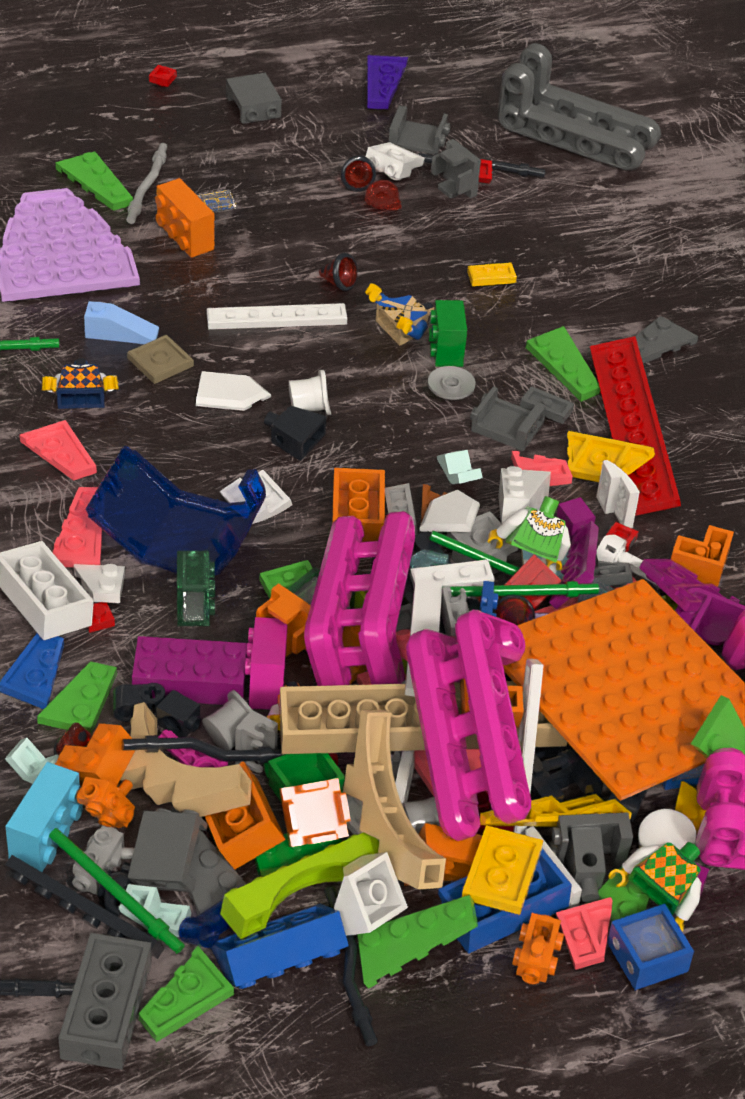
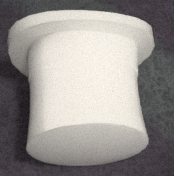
(310, 393)

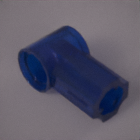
(204, 928)

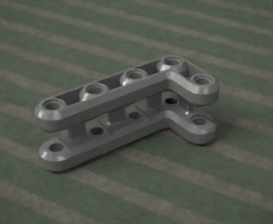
(568, 119)

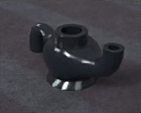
(122, 879)

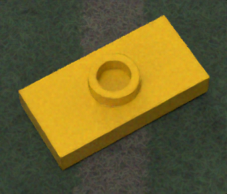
(491, 274)

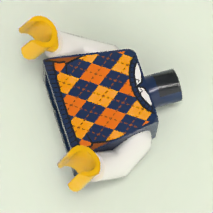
(80, 385)

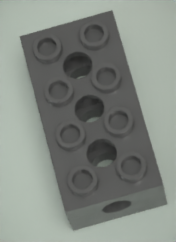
(105, 1001)

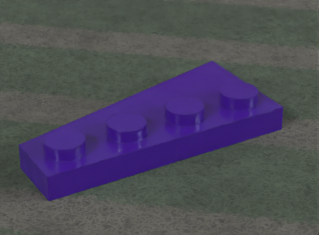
(383, 79)

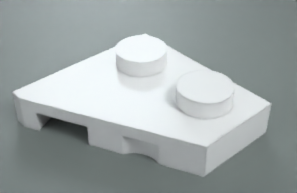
(101, 581)

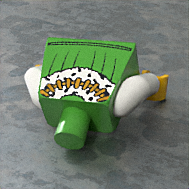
(536, 532)

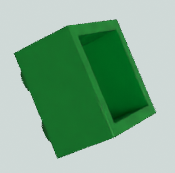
(448, 333)
(302, 769)

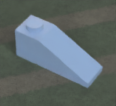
(113, 323)

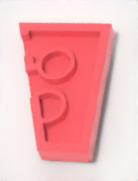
(61, 449)

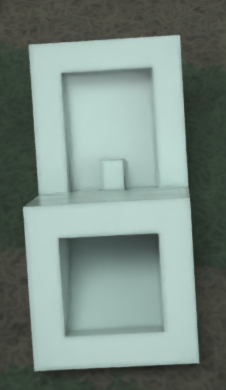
(458, 467)
(28, 760)
(149, 898)

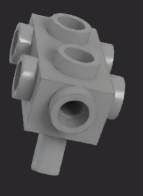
(106, 850)

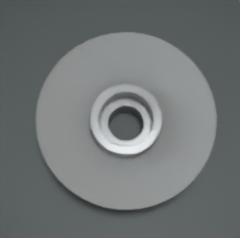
(451, 382)

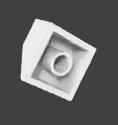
(369, 894)

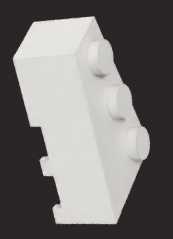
(521, 489)

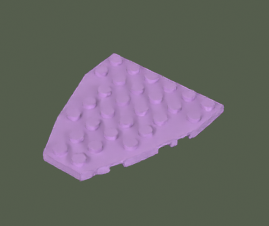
(61, 249)

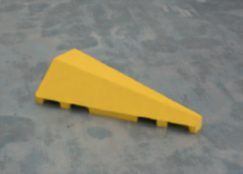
(546, 810)

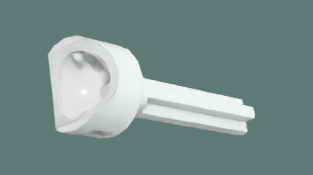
(617, 547)

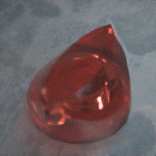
(383, 195)

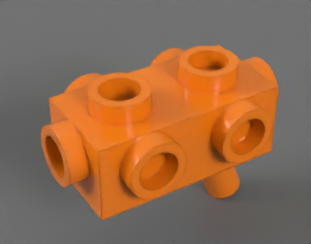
(107, 801)
(536, 956)

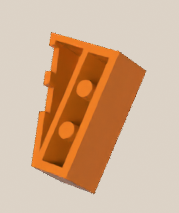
(458, 854)

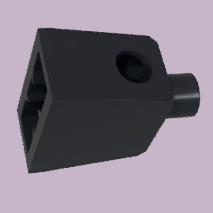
(296, 430)

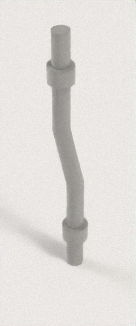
(135, 206)

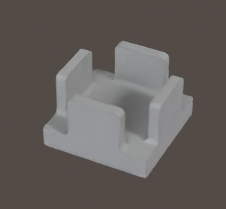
(478, 539)

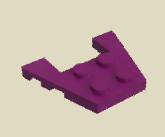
(676, 581)

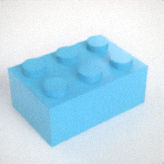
(46, 806)

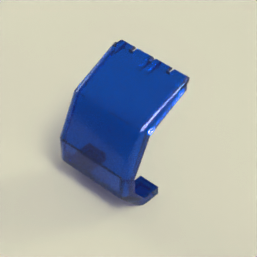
(158, 519)

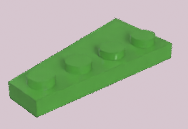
(96, 178)
(413, 937)

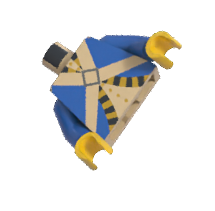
(400, 317)

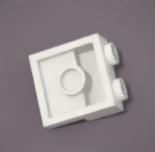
(394, 160)

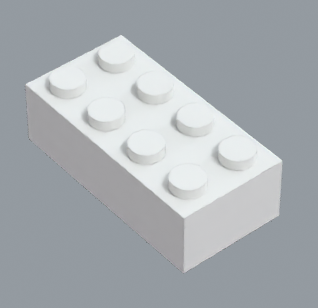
(44, 590)

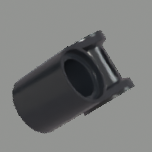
(127, 696)

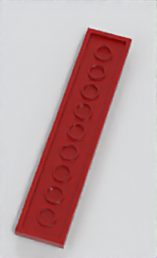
(635, 420)

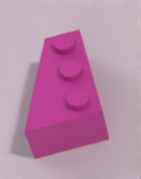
(266, 661)

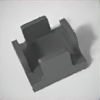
(460, 170)

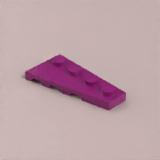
(580, 560)

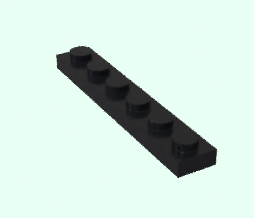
(72, 901)

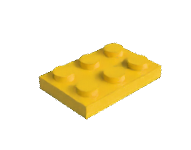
(503, 869)

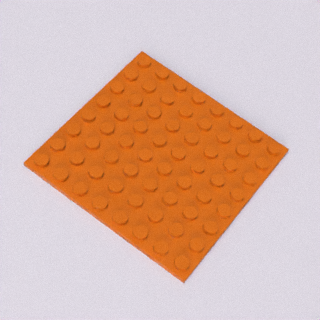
(627, 685)

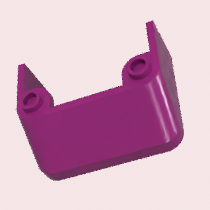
(714, 617)

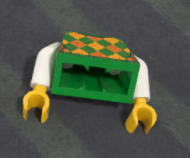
(665, 877)

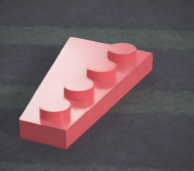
(80, 537)

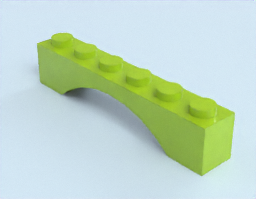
(251, 905)

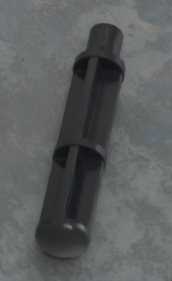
(35, 988)

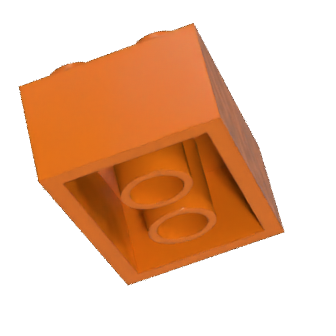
(185, 217)
(360, 495)
(246, 830)

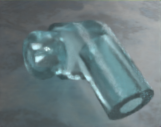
(427, 558)

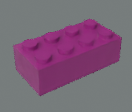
(194, 668)

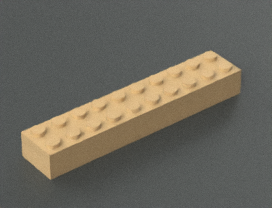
(329, 717)

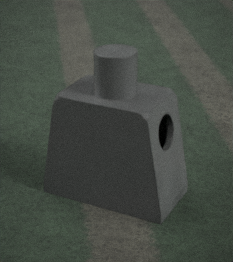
(586, 860)

